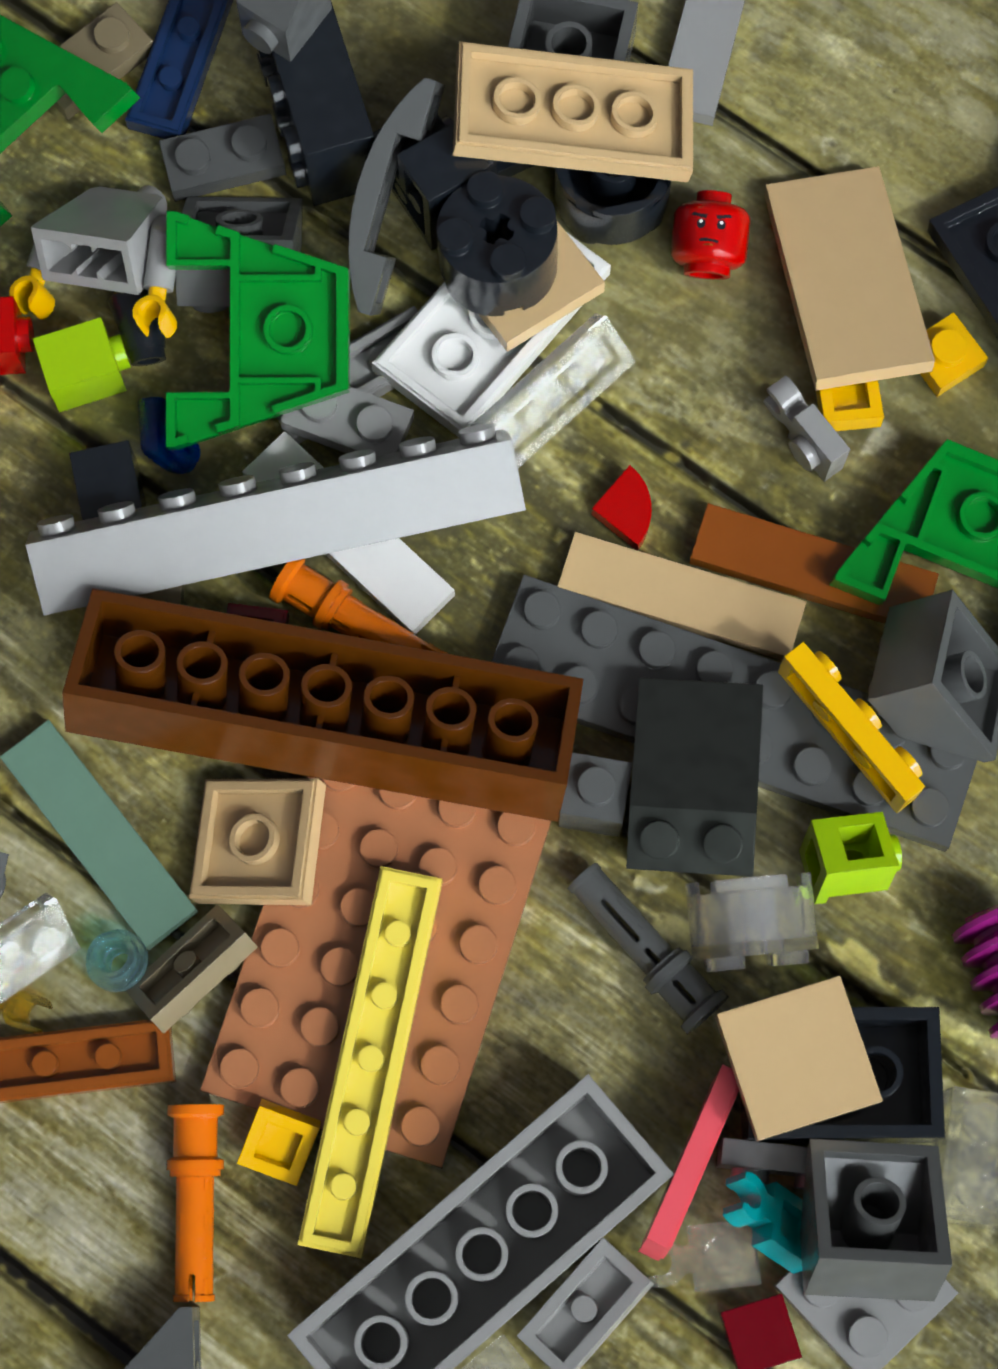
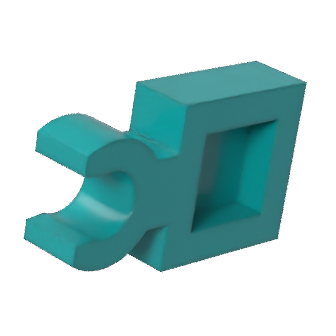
(773, 1216)

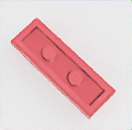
(690, 1165)

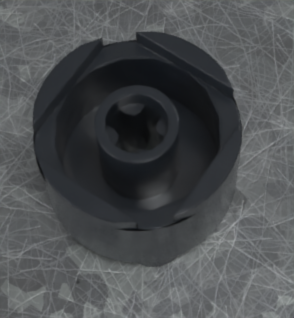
(609, 207)
(497, 244)

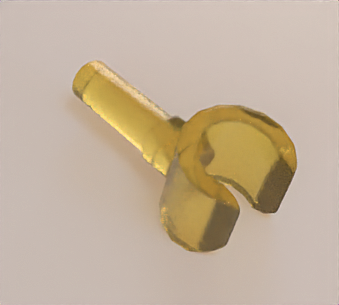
(18, 1008)

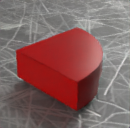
(626, 508)

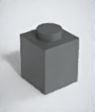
(595, 795)

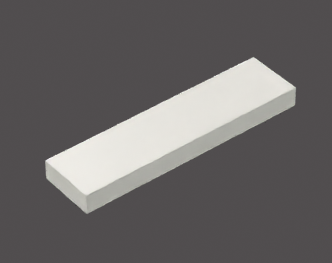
(384, 570)

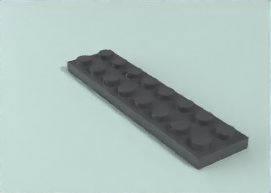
(798, 757)

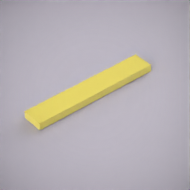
(370, 1063)

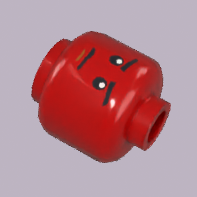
(710, 236)

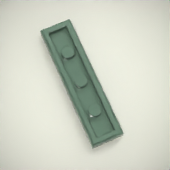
(99, 835)

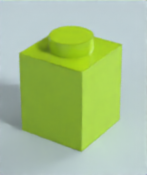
(82, 364)

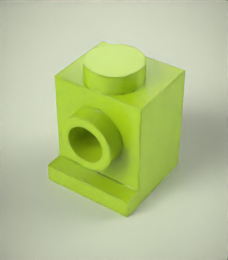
(850, 855)

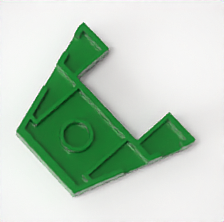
(39, 74)
(283, 331)
(941, 516)

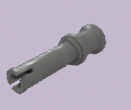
(596, 889)

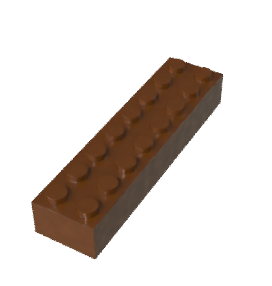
(322, 705)

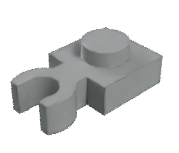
(812, 437)

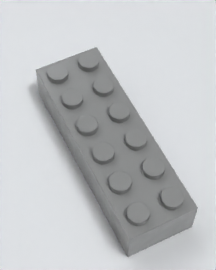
(490, 1242)

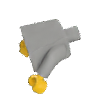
(104, 243)

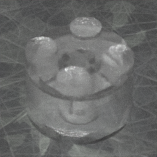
(752, 919)

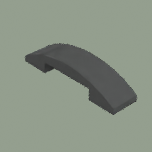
(368, 269)

